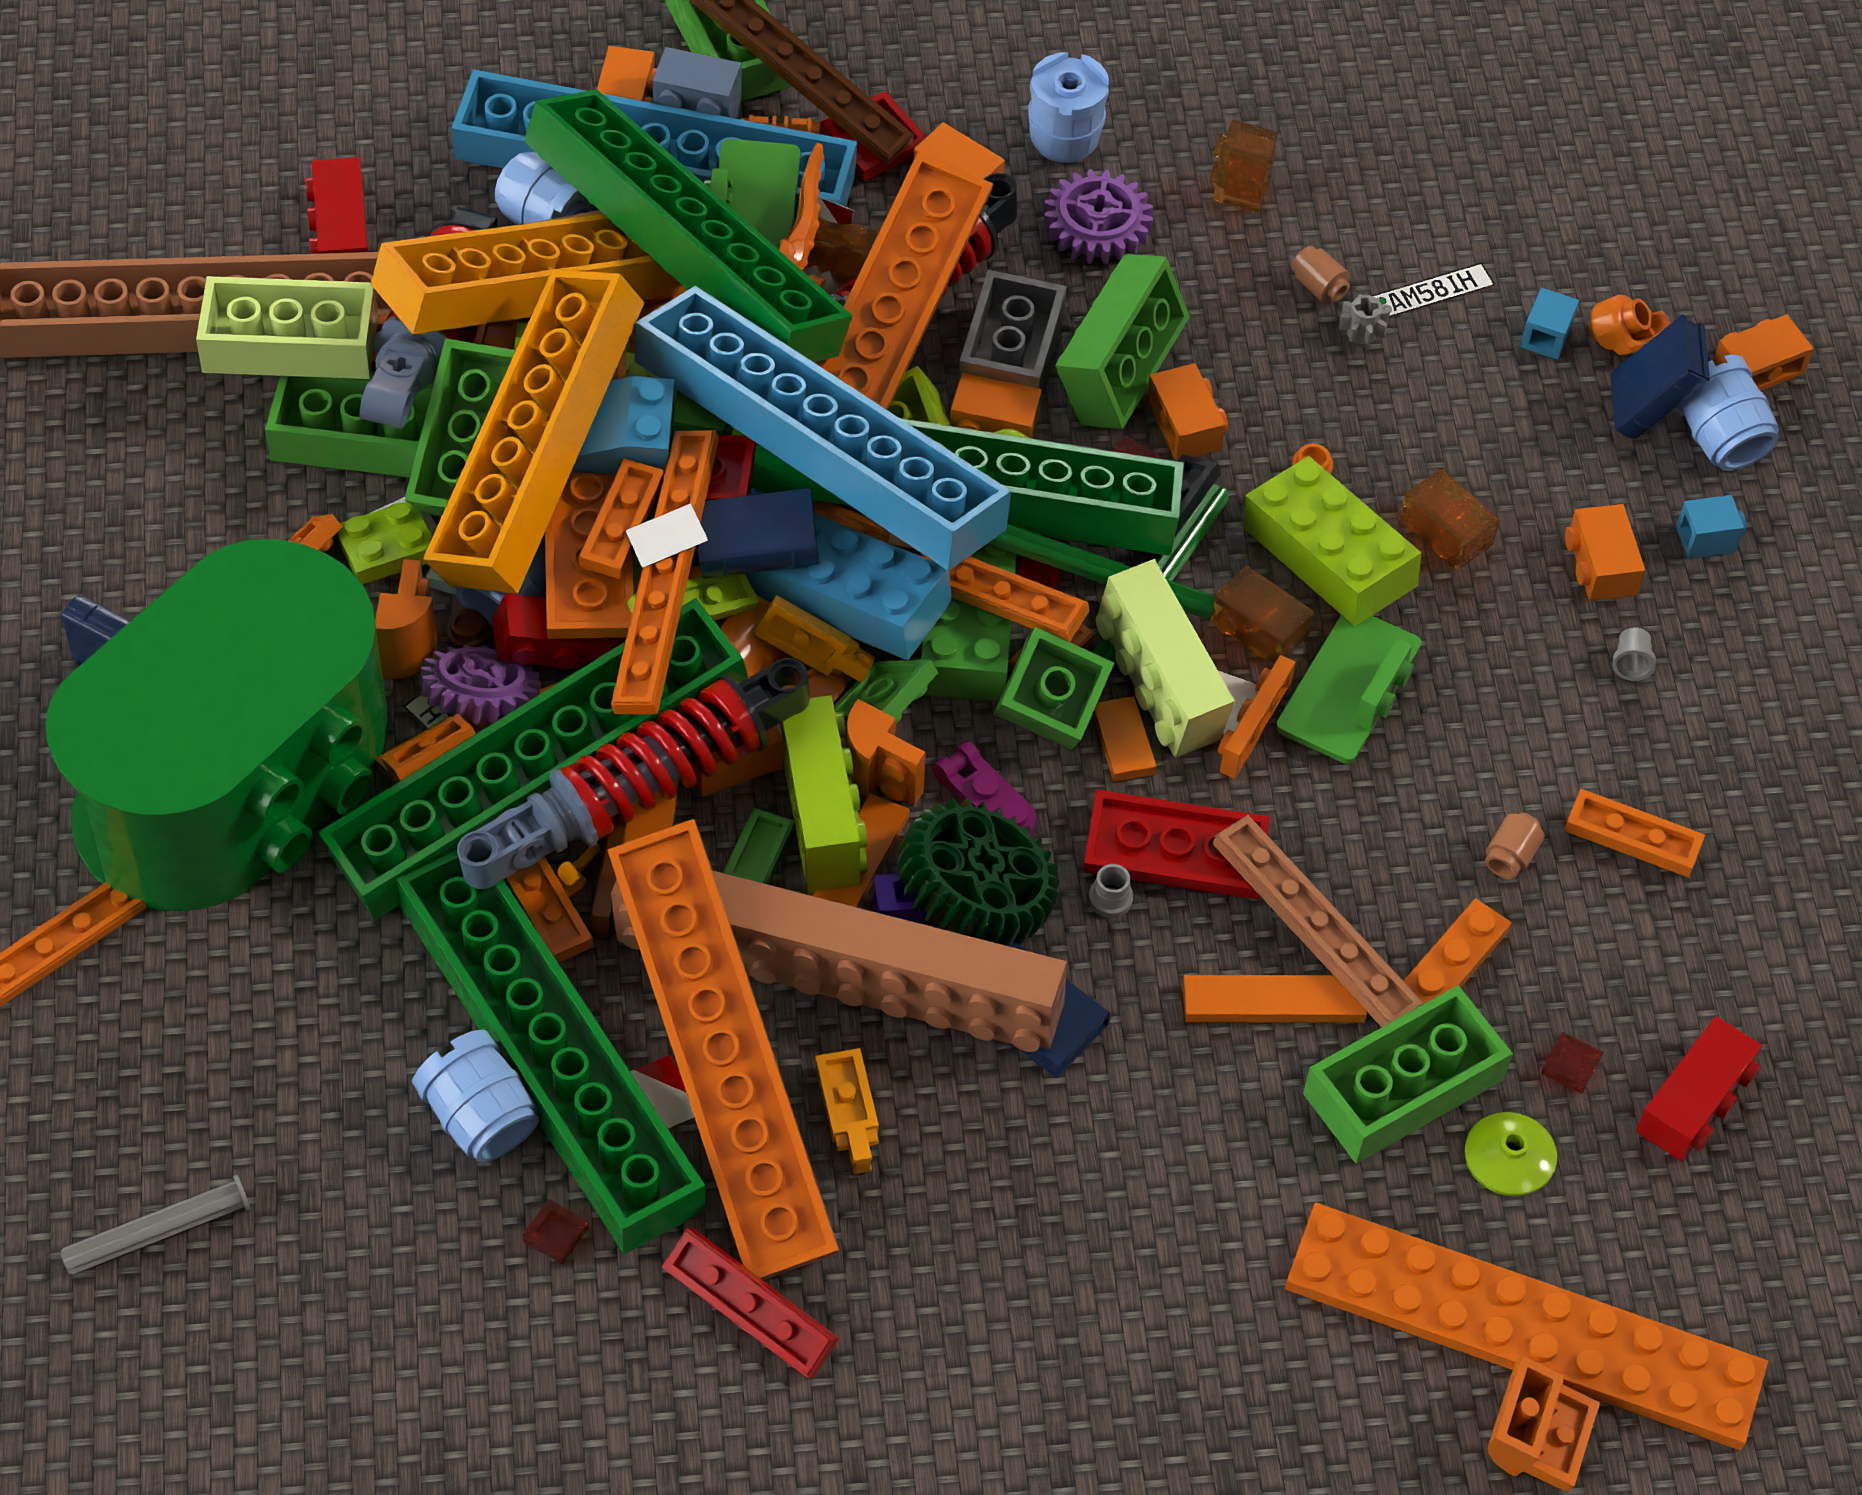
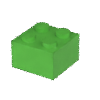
(1053, 688)

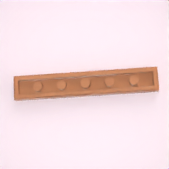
(1316, 921)

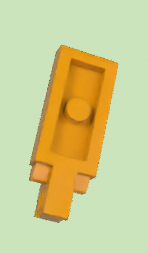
(812, 641)
(849, 1105)

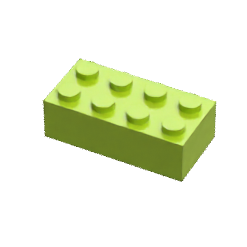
(1332, 540)
(823, 797)

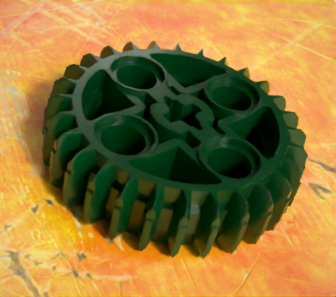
(977, 872)

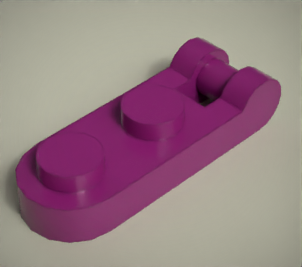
(982, 785)

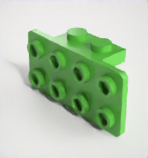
(759, 184)
(1349, 687)

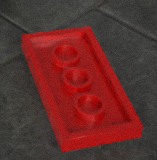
(1165, 842)

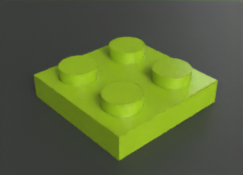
(382, 539)

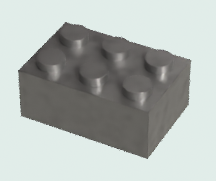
(1014, 329)

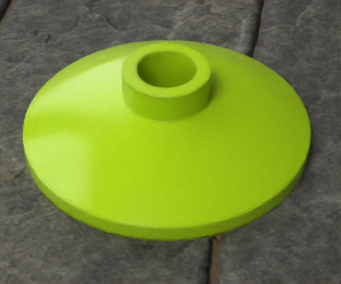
(1508, 1170)

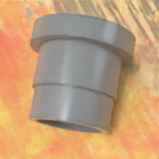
(1634, 655)
(1111, 902)

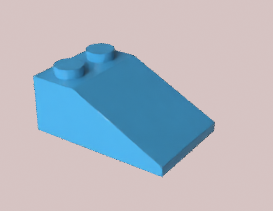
(631, 425)

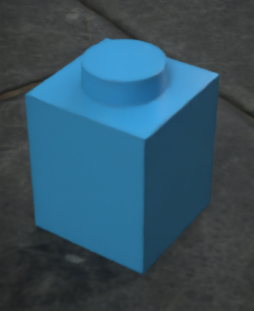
(1549, 323)
(1710, 526)

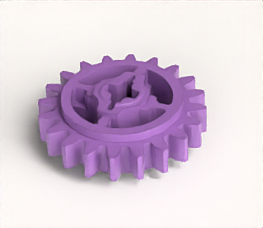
(1098, 216)
(476, 684)

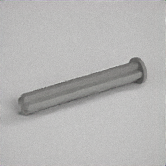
(155, 1226)

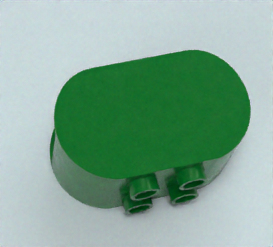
(223, 725)

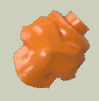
(1625, 324)

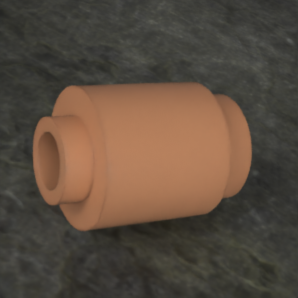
(1321, 274)
(1514, 845)

